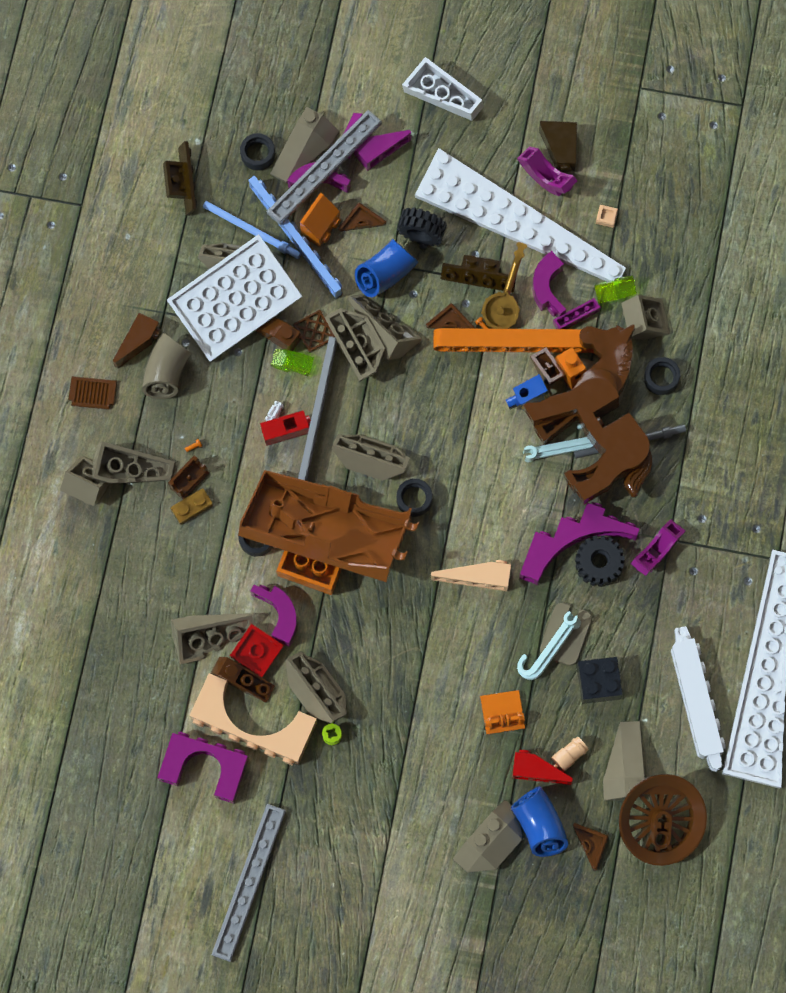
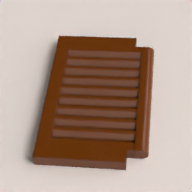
(92, 392)

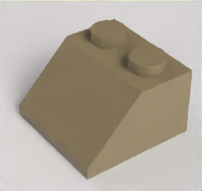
(647, 316)
(79, 482)

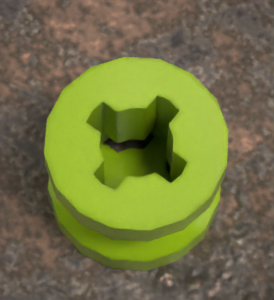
(330, 737)

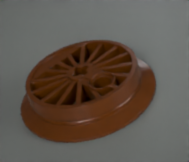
(663, 851)

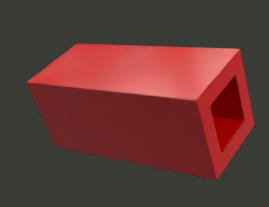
(285, 427)

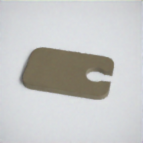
(572, 646)

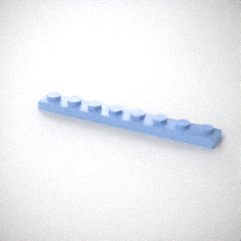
(300, 243)

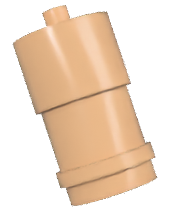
(569, 754)

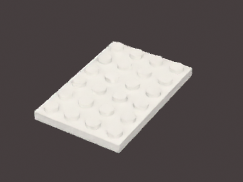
(234, 298)

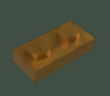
(191, 506)

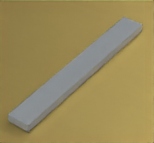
(323, 167)
(318, 408)
(248, 883)

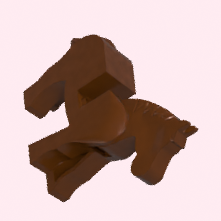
(597, 393)

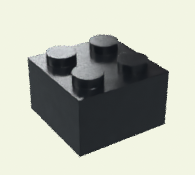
(599, 680)

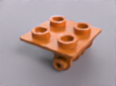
(502, 712)

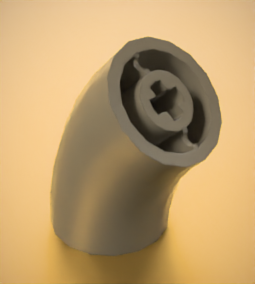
(164, 368)

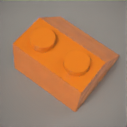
(320, 220)

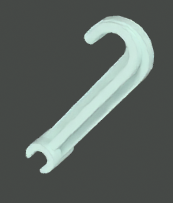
(556, 448)
(570, 623)

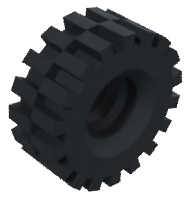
(421, 226)
(597, 575)

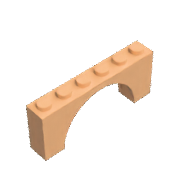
(287, 743)

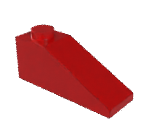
(533, 768)

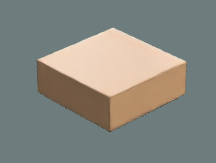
(606, 216)

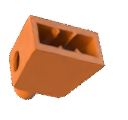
(571, 365)

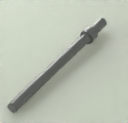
(665, 432)

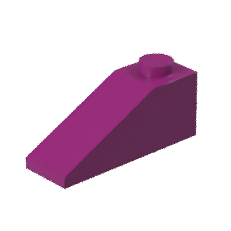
(379, 147)

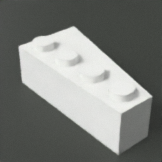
(440, 89)

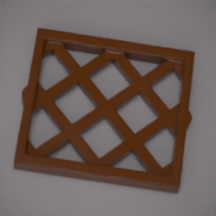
(303, 337)

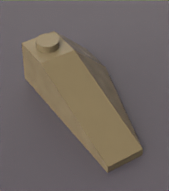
(308, 139)
(394, 337)
(124, 465)
(204, 633)
(625, 763)

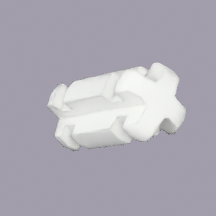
(275, 411)

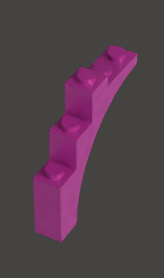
(569, 532)

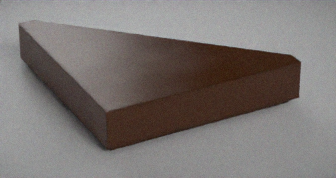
(361, 218)
(449, 318)
(592, 843)

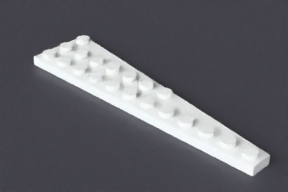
(476, 199)
(759, 719)

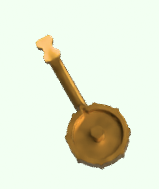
(502, 309)

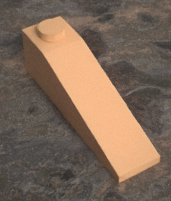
(484, 575)

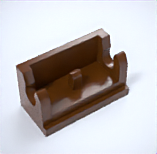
(188, 477)

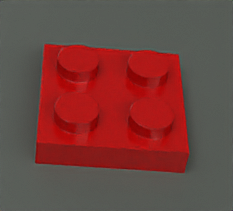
(256, 650)

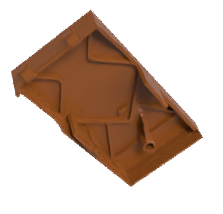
(325, 525)

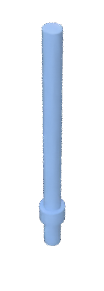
(282, 246)

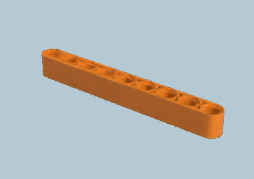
(507, 340)

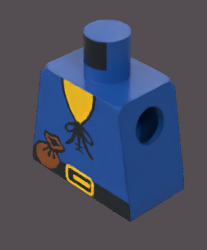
(533, 388)

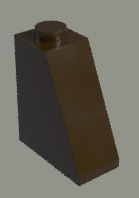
(560, 143)

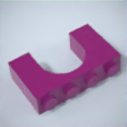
(183, 748)

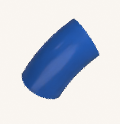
(384, 269)
(540, 823)

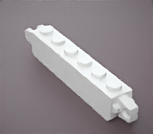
(696, 699)

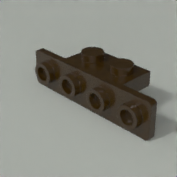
(179, 179)
(476, 272)

